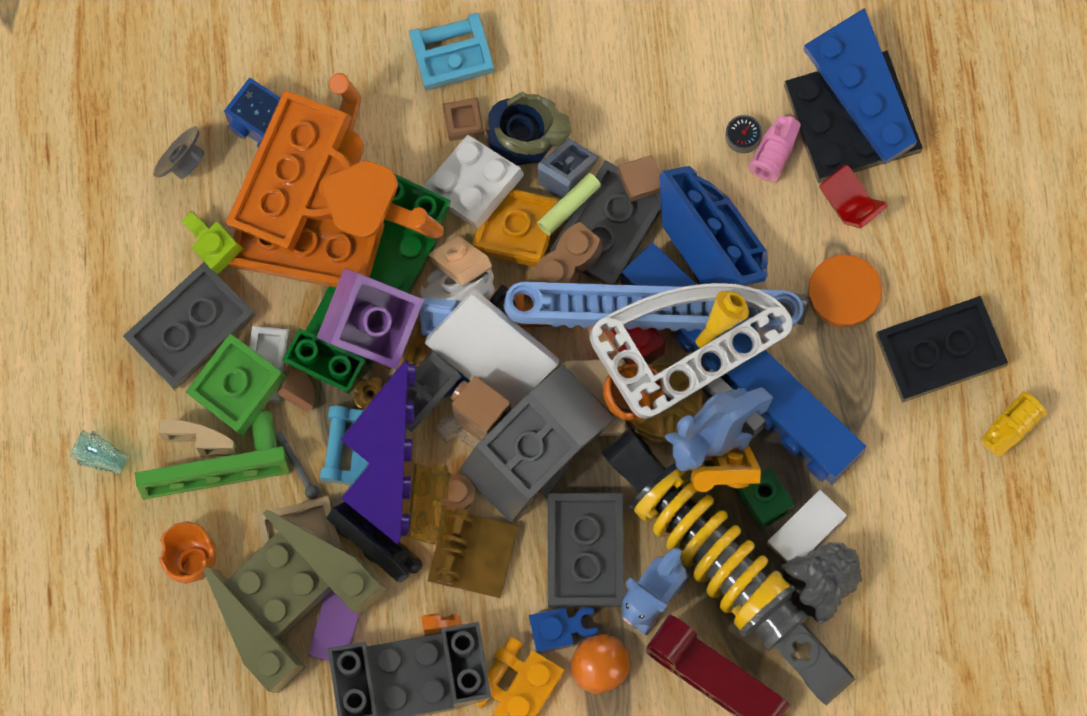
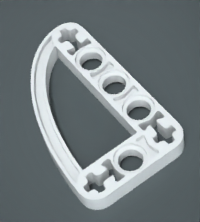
(690, 365)

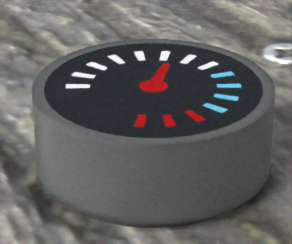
(743, 134)

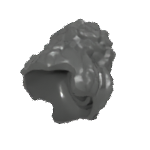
(823, 578)

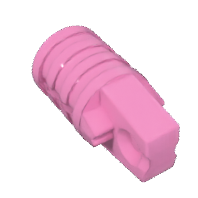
(775, 149)

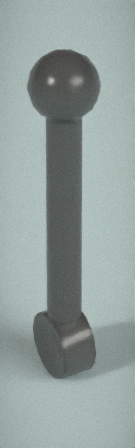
(311, 490)

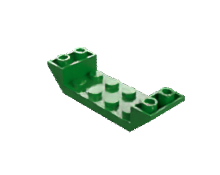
(397, 264)

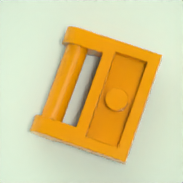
(734, 468)

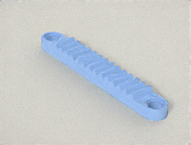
(588, 303)

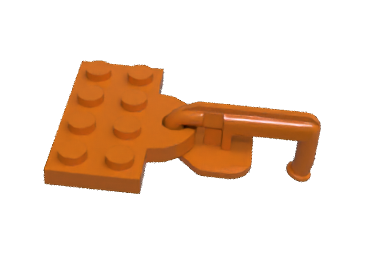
(305, 177)
(322, 247)

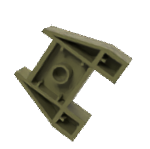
(282, 588)

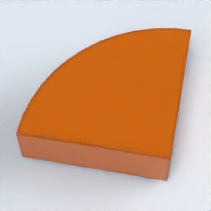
(434, 622)

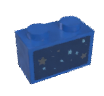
(251, 111)

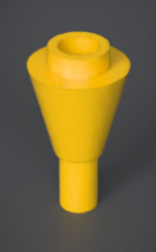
(726, 312)

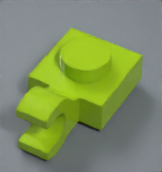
(215, 243)

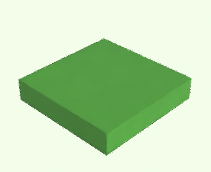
(236, 384)

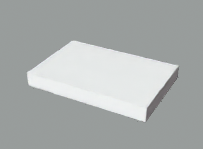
(493, 347)

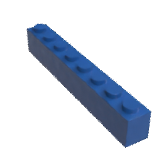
(793, 413)

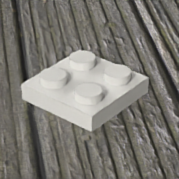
(474, 181)

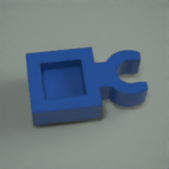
(554, 629)

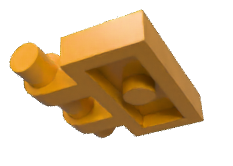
(531, 686)

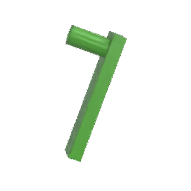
(262, 463)

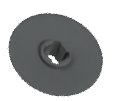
(181, 156)

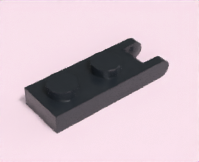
(375, 545)

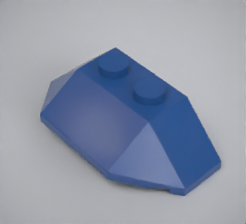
(710, 230)

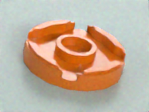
(844, 291)

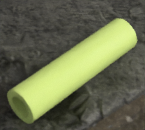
(569, 204)

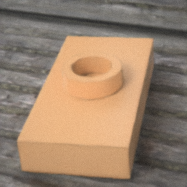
(460, 260)

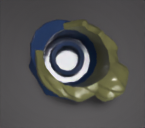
(526, 128)

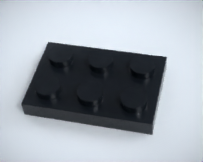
(941, 349)

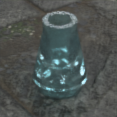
(97, 453)

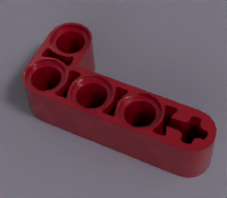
(712, 674)

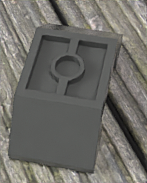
(535, 442)
(411, 674)

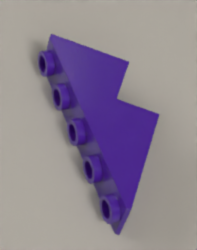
(381, 440)

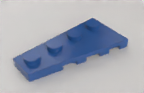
(861, 80)

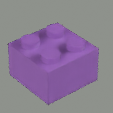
(370, 318)

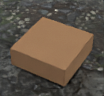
(463, 119)
(640, 178)

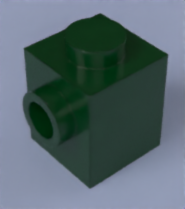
(767, 500)

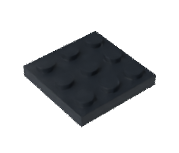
(829, 130)

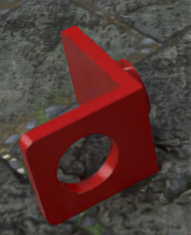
(850, 198)

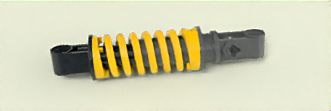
(756, 600)

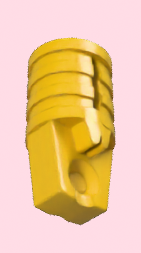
(1013, 424)

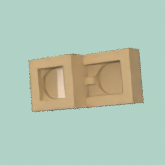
(207, 440)

